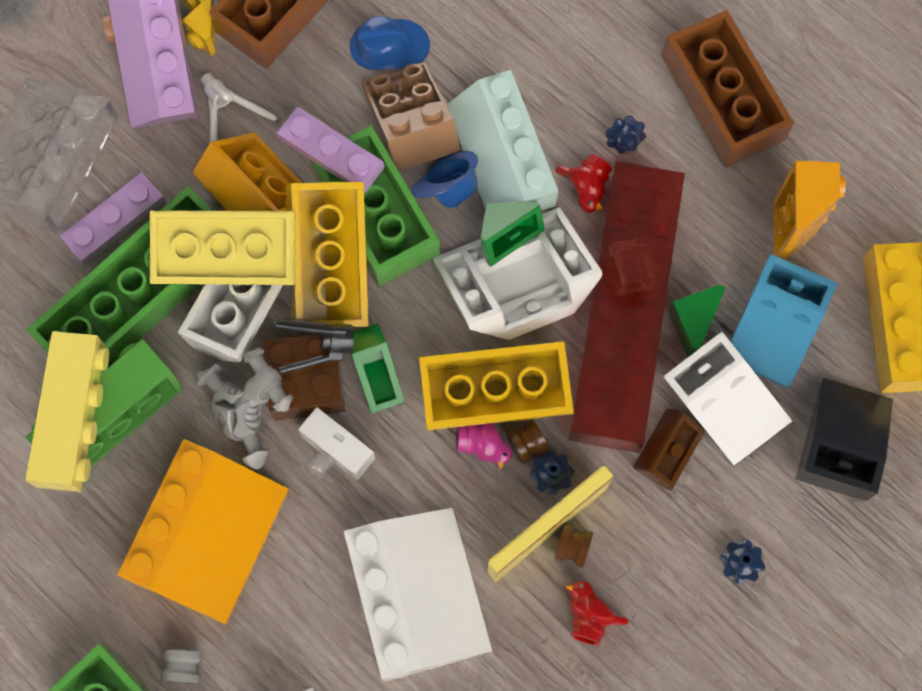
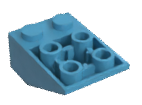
(781, 319)

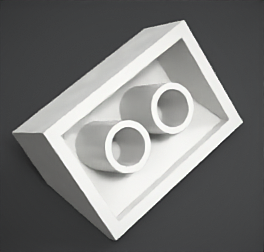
(227, 318)

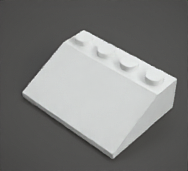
(417, 593)

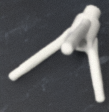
(221, 96)

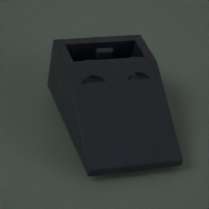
(846, 440)

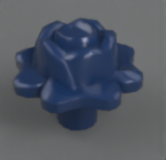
(625, 134)
(552, 473)
(742, 561)

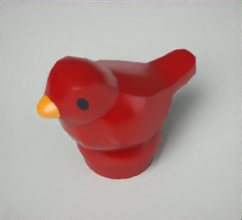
(588, 181)
(590, 614)

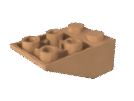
(411, 116)

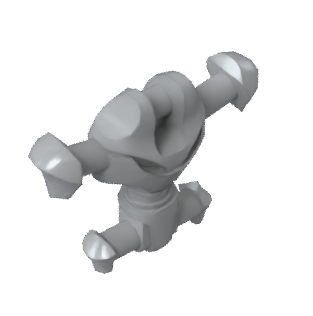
(241, 407)

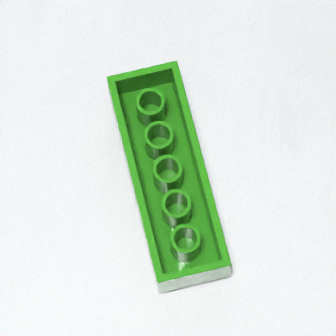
(117, 295)

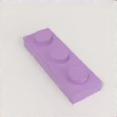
(329, 149)
(112, 218)

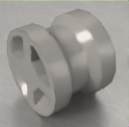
(181, 666)

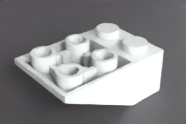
(727, 398)

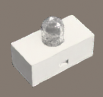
(334, 447)

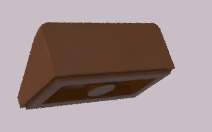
(669, 448)

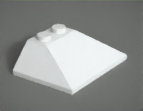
(526, 288)

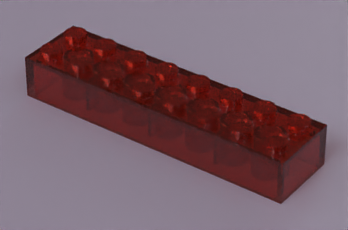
(626, 329)

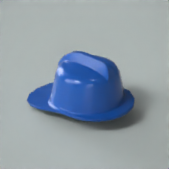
(389, 43)
(449, 180)

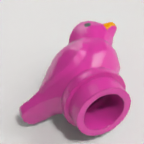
(484, 443)

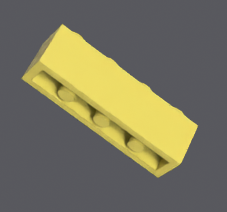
(67, 412)

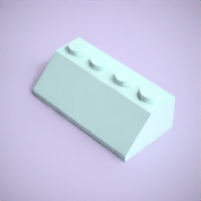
(499, 131)

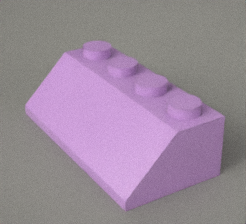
(153, 61)

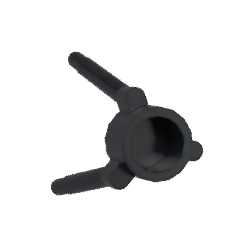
(333, 338)

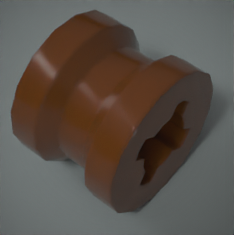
(527, 441)
(573, 545)

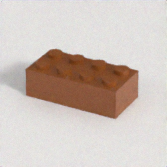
(262, 26)
(726, 88)

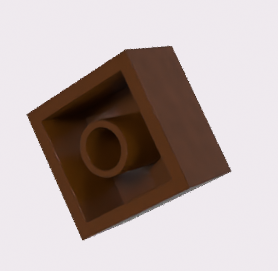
(310, 386)

